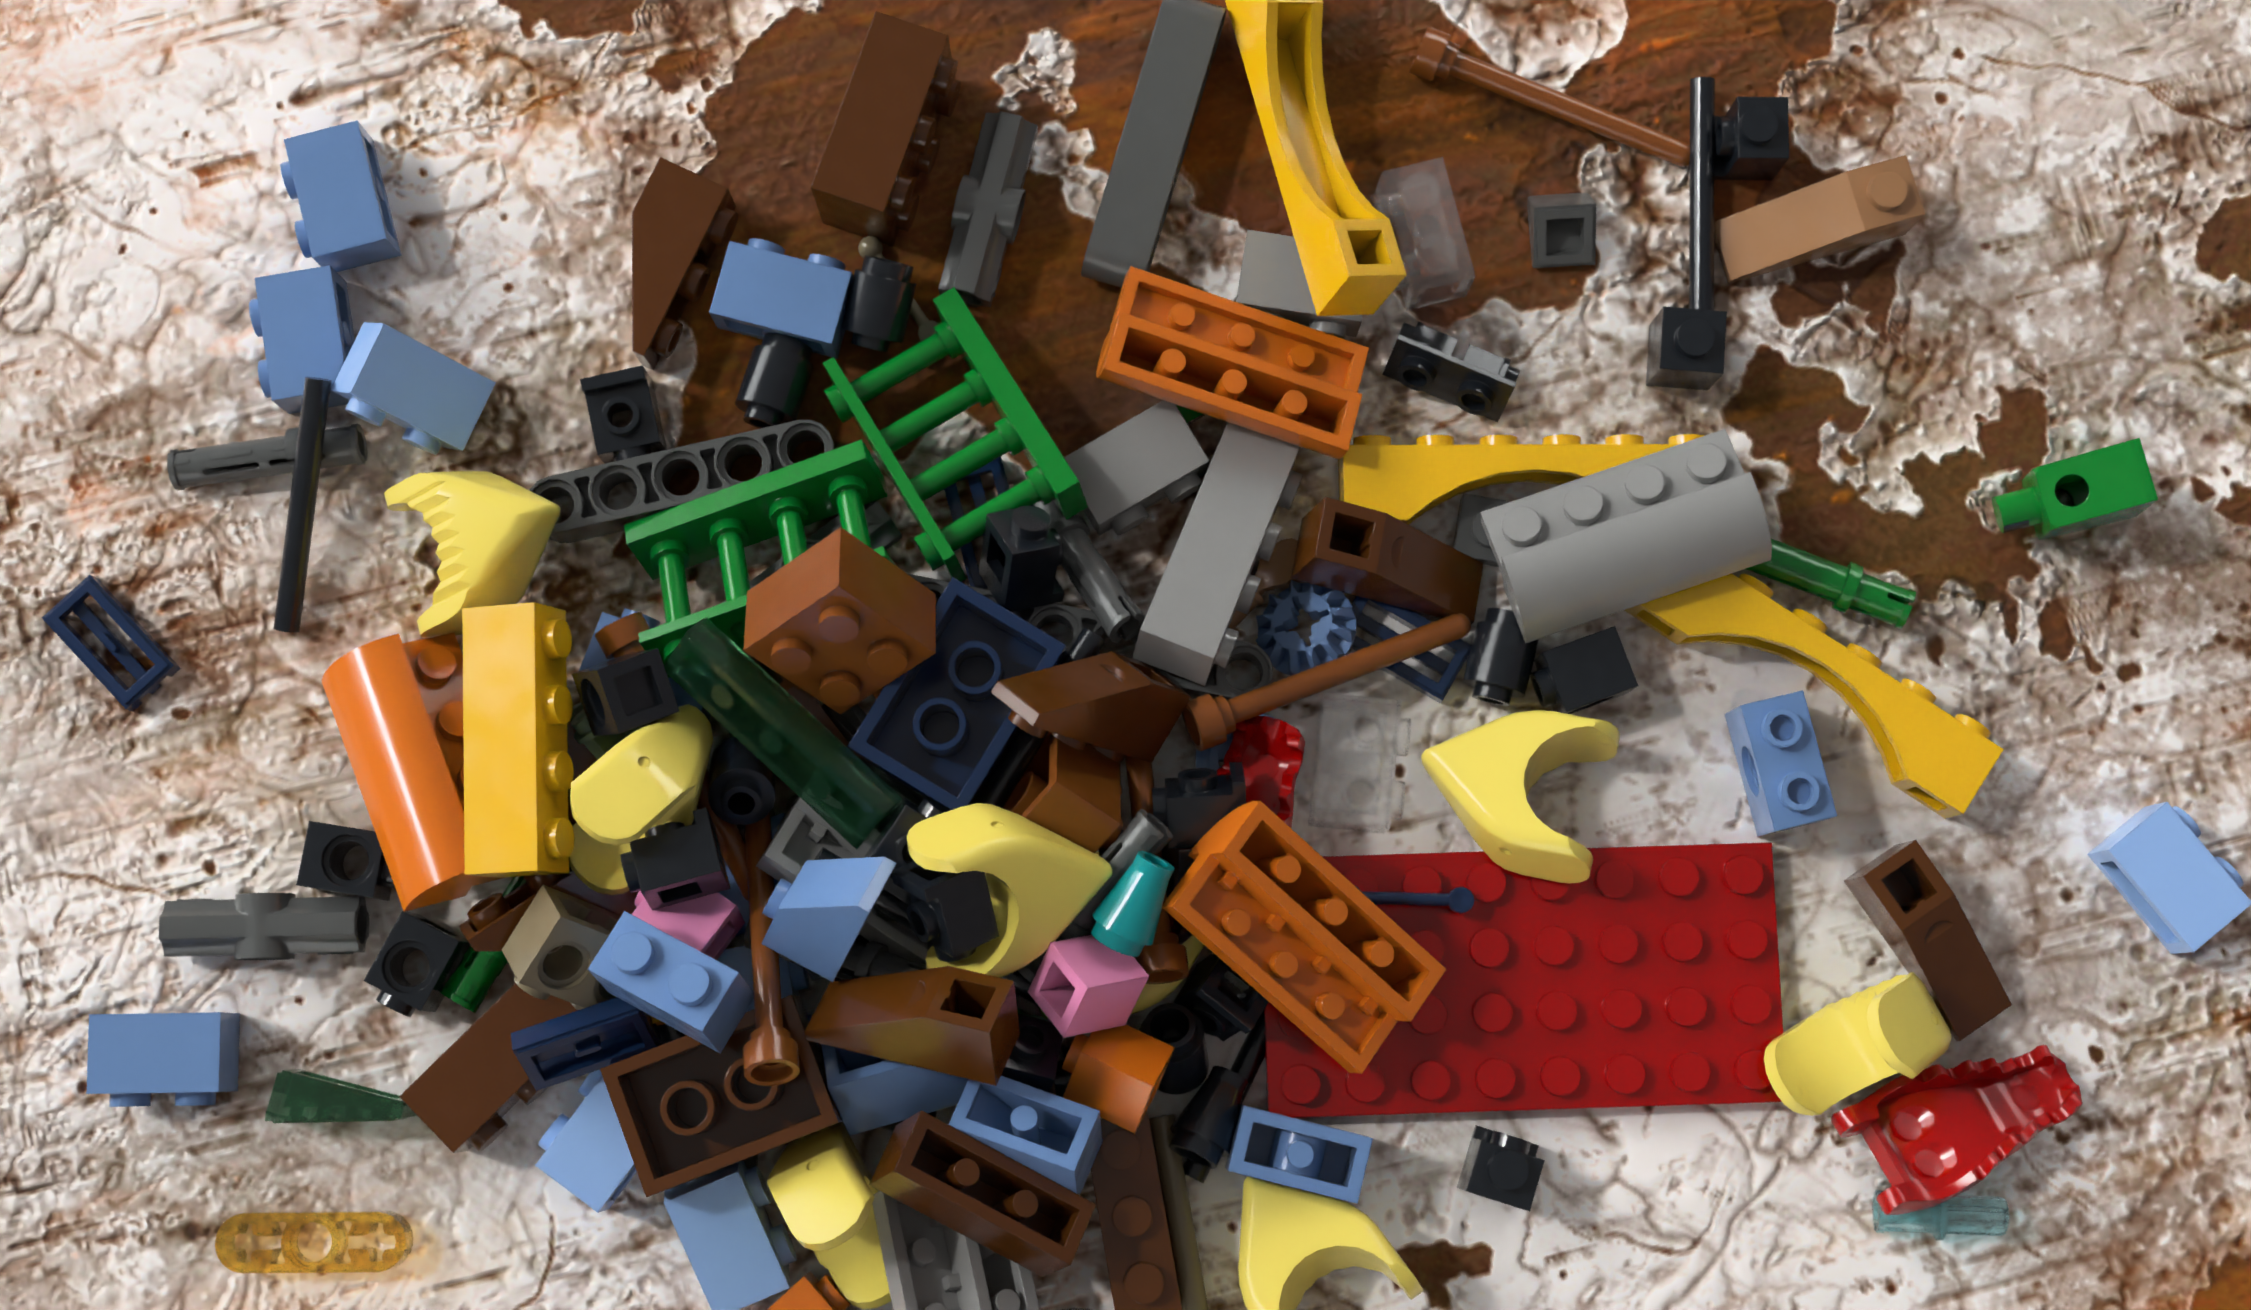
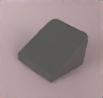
(1562, 229)

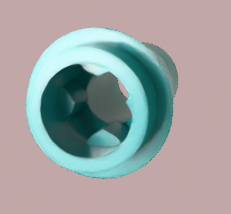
(1133, 906)

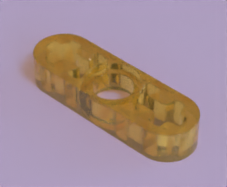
(267, 1224)

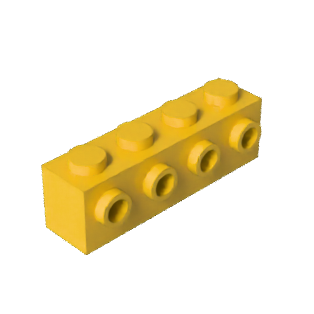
(516, 740)

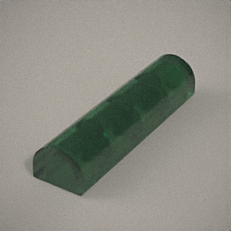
(781, 733)

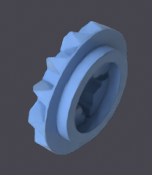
(1329, 638)

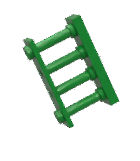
(984, 384)
(743, 516)

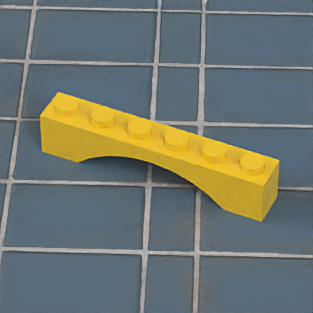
(1339, 235)
(1421, 476)
(1923, 747)

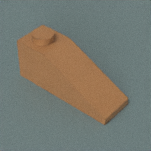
(1820, 220)

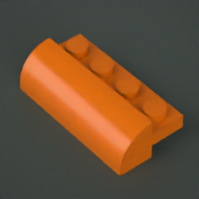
(1234, 363)
(406, 747)
(1302, 934)

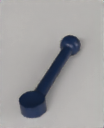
(1458, 900)

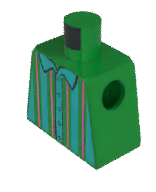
(2102, 485)

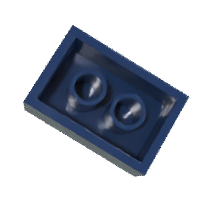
(939, 720)

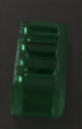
(317, 1098)

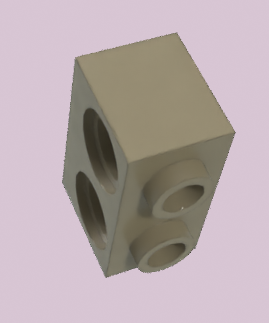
(558, 921)

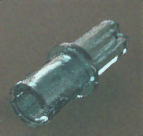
(1955, 1216)

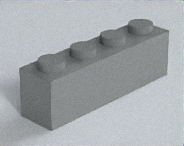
(1216, 553)

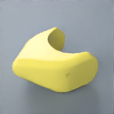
(486, 539)
(1490, 776)
(636, 786)
(1031, 874)
(1857, 1044)
(829, 1209)
(1299, 1236)

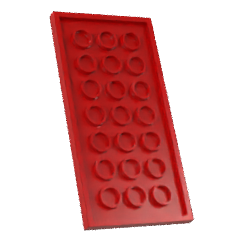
(1564, 994)

